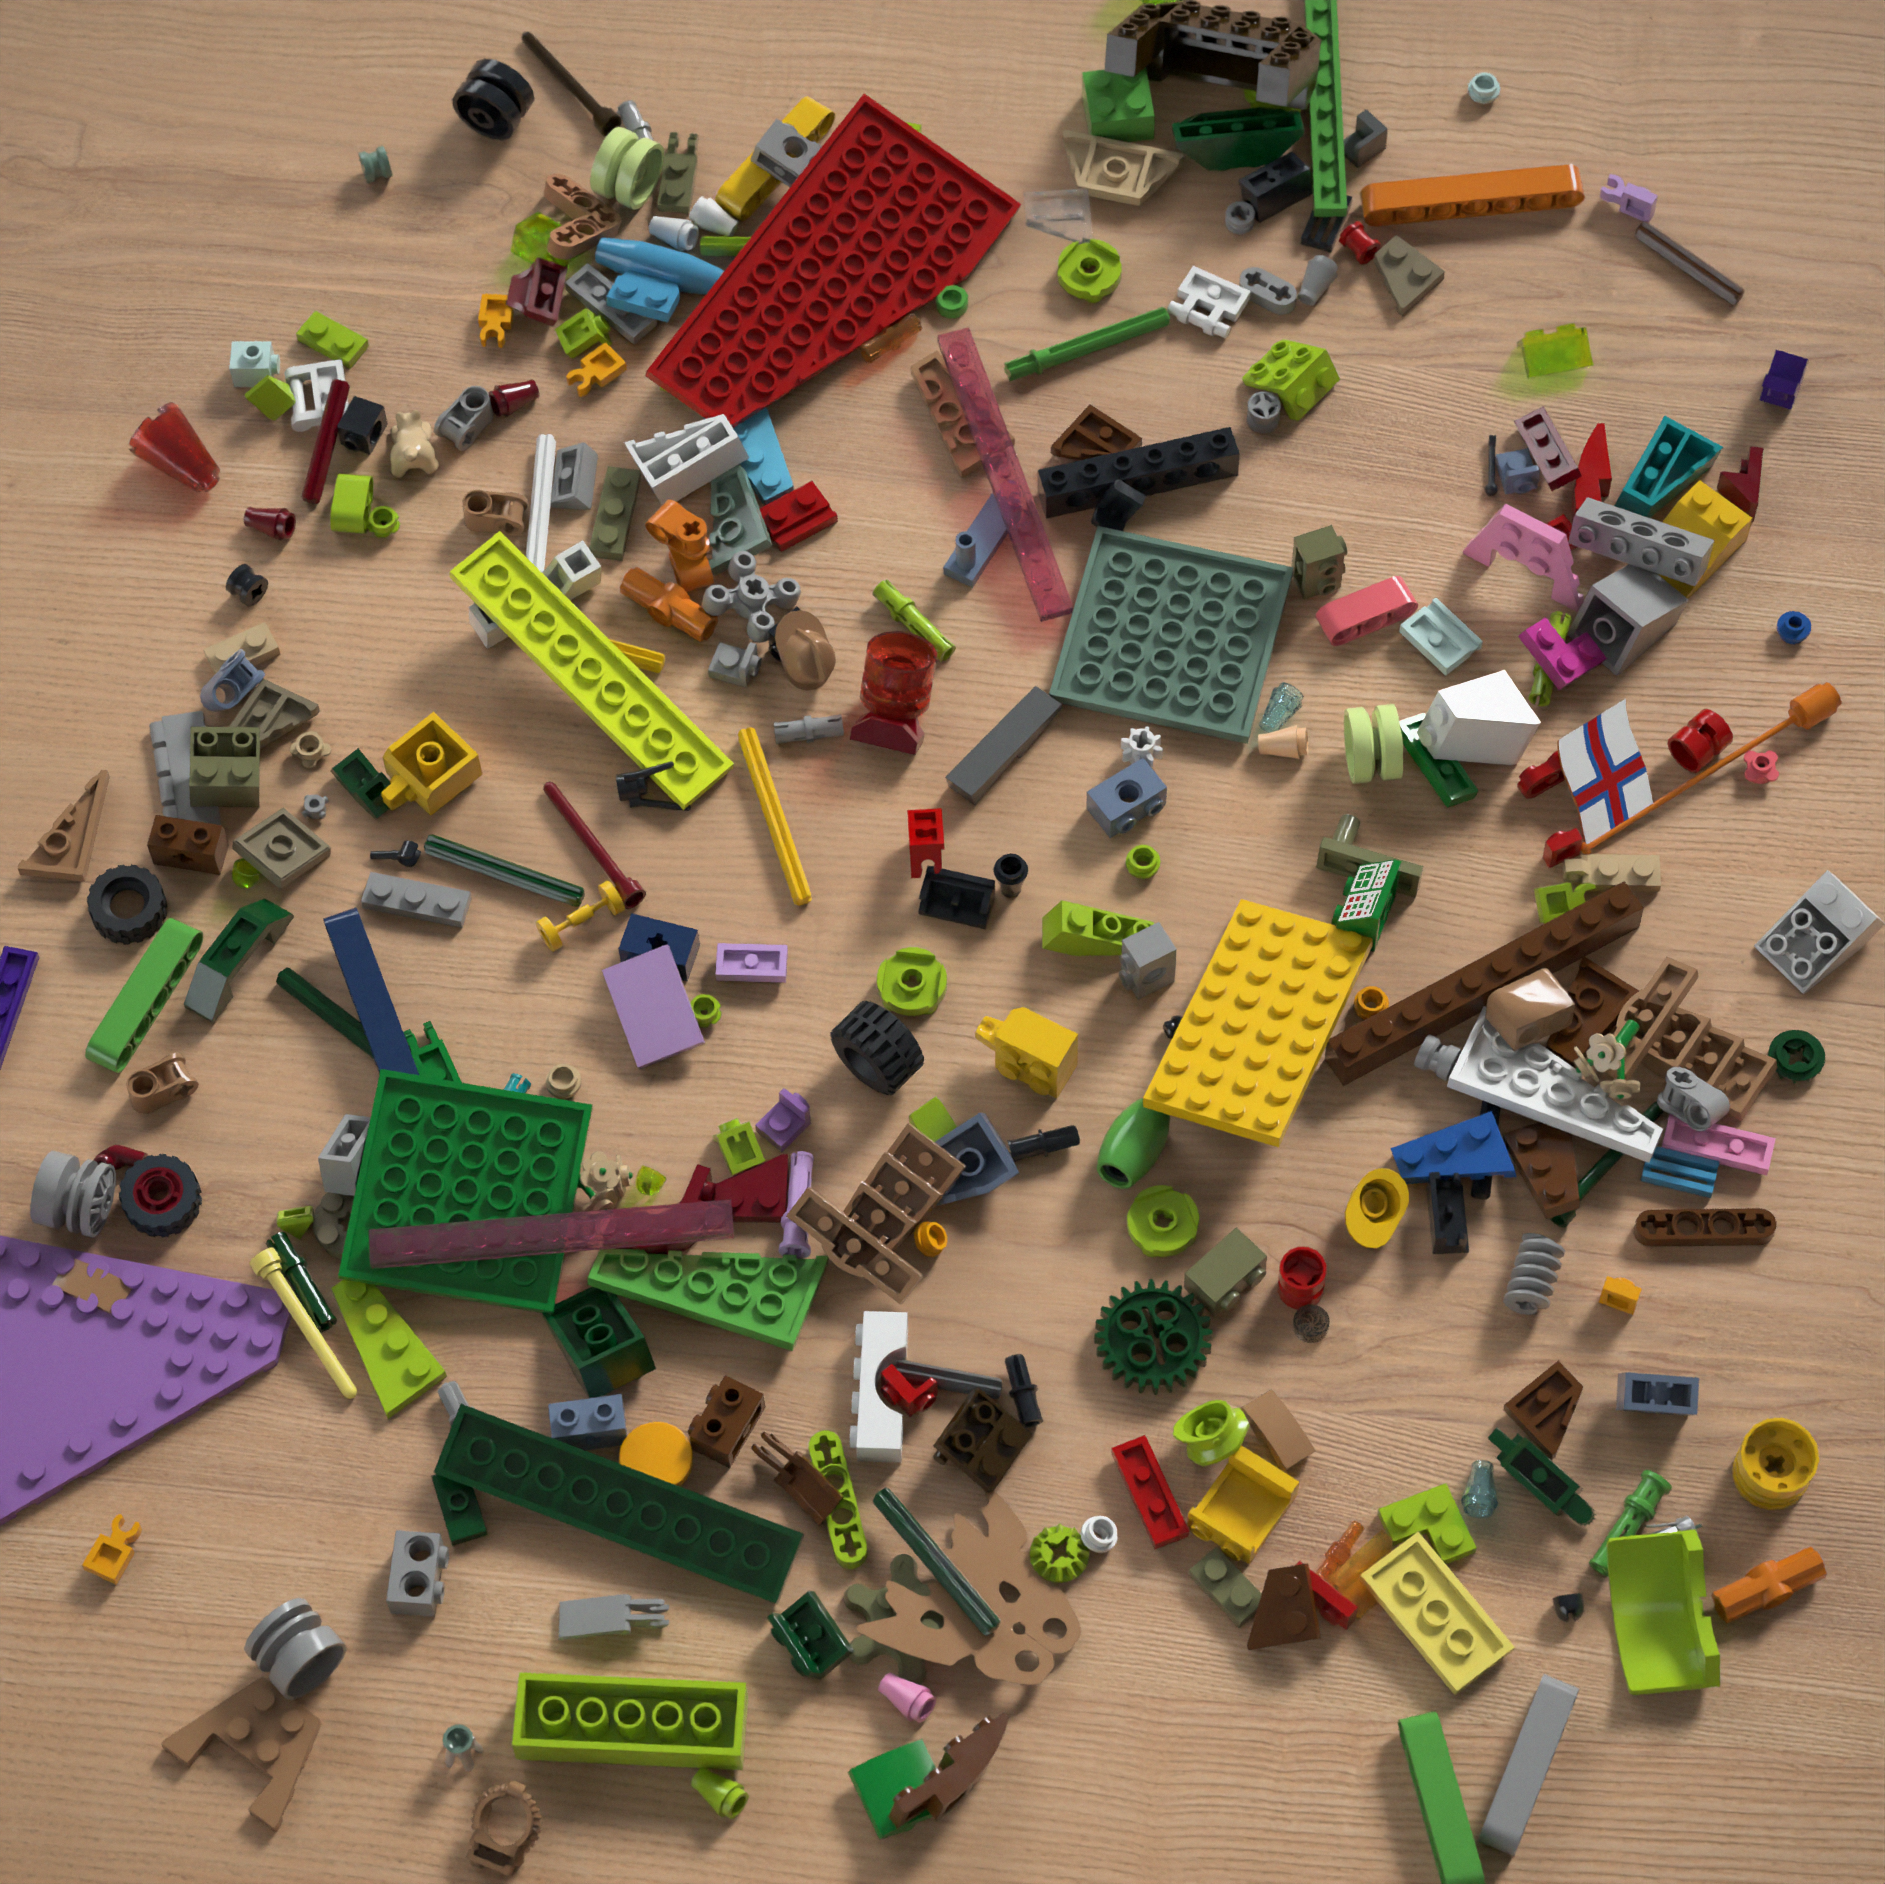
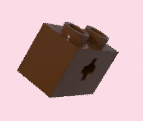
(187, 844)

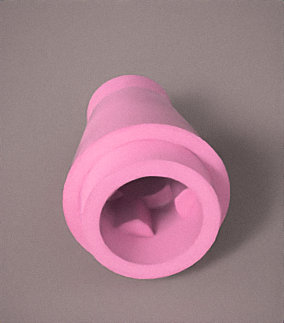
(908, 1697)

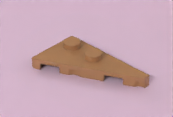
(69, 844)

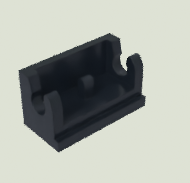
(1276, 186)
(957, 897)
(1447, 1214)

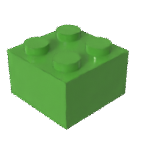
(1118, 105)

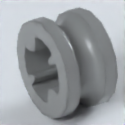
(1233, 223)

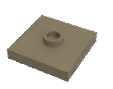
(281, 848)

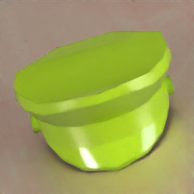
(1211, 1432)

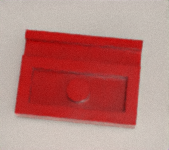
(797, 516)

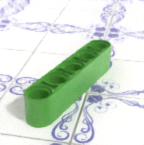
(144, 995)
(1440, 1800)

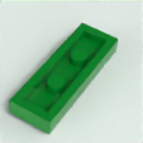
(1445, 776)

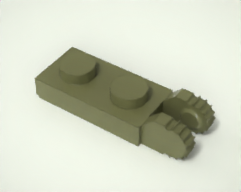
(678, 176)

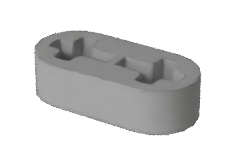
(1268, 289)

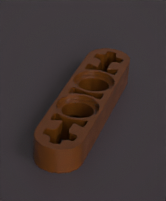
(1704, 1223)

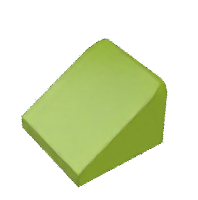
(271, 397)
(932, 1119)

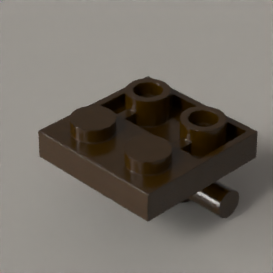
(981, 1440)

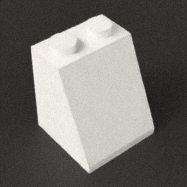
(1479, 722)

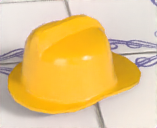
(1376, 1207)

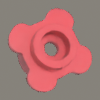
(1757, 774)

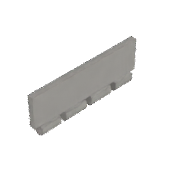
(172, 765)

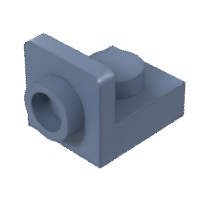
(1517, 471)

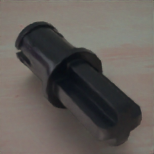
(1044, 1142)
(1023, 1391)

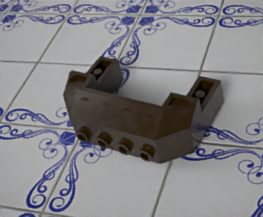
(1218, 48)

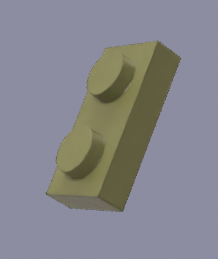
(1226, 1586)

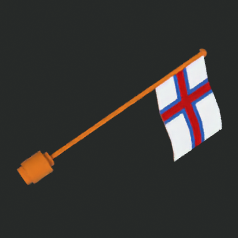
(1611, 777)

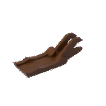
(801, 1480)

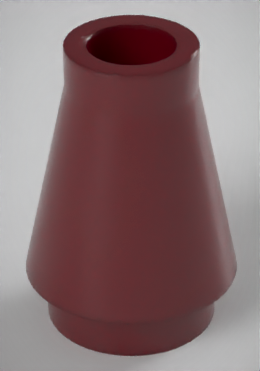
(511, 397)
(273, 522)

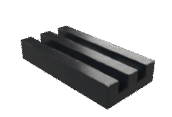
(1316, 242)

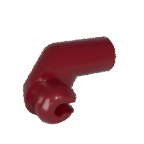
(120, 1156)

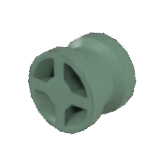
(375, 164)

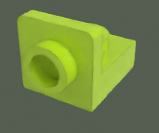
(583, 332)
(738, 1146)

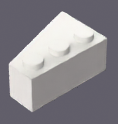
(688, 458)

